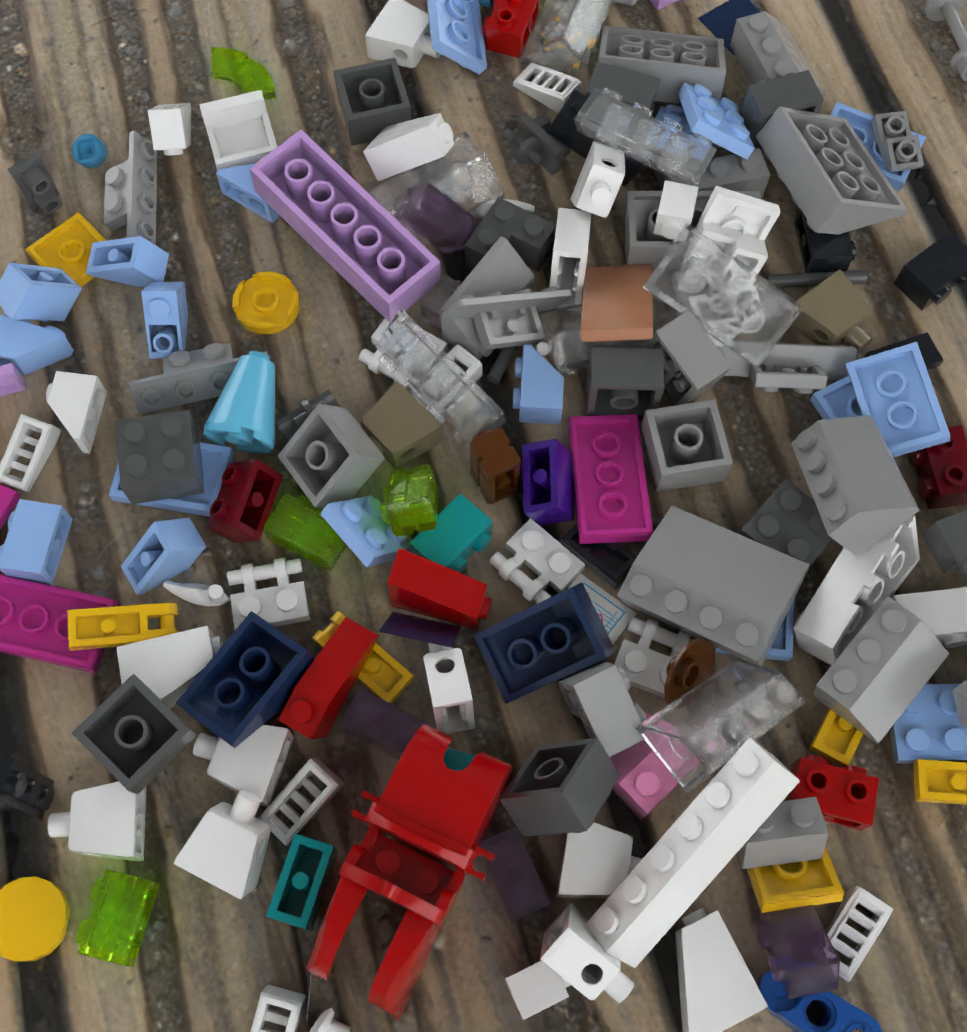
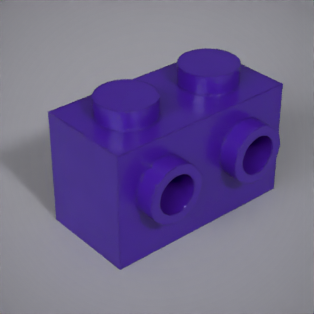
(547, 482)

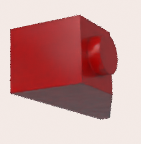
(329, 680)

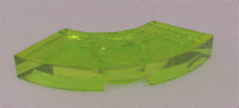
(241, 70)

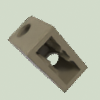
(834, 314)
(401, 426)

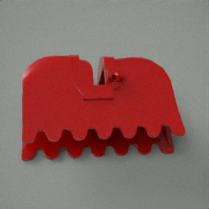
(436, 812)

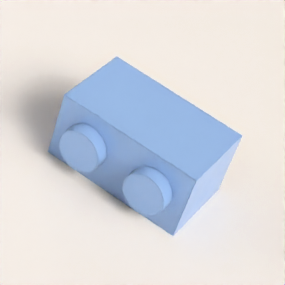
(37, 292)
(35, 541)

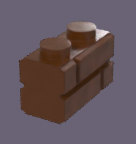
(494, 465)

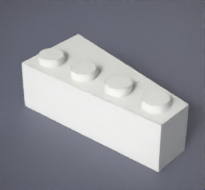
(855, 591)

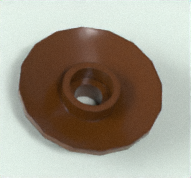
(689, 669)

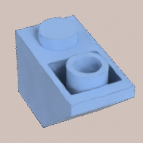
(165, 317)
(31, 345)
(540, 391)

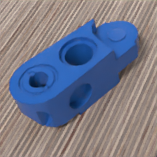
(837, 1013)

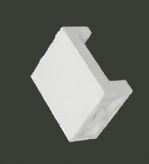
(238, 129)

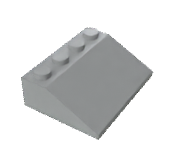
(668, 57)
(828, 171)
(714, 584)

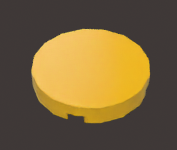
(266, 303)
(32, 918)

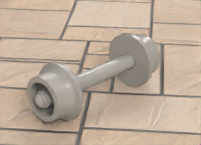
(947, 10)

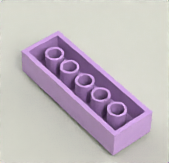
(345, 225)

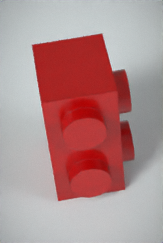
(510, 25)
(844, 794)

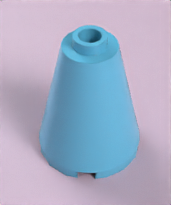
(246, 407)

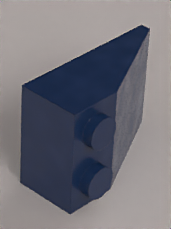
(544, 643)
(246, 680)

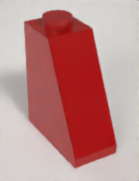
(437, 591)

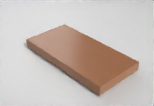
(616, 303)

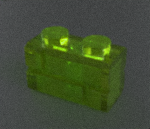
(410, 500)
(304, 531)
(117, 918)

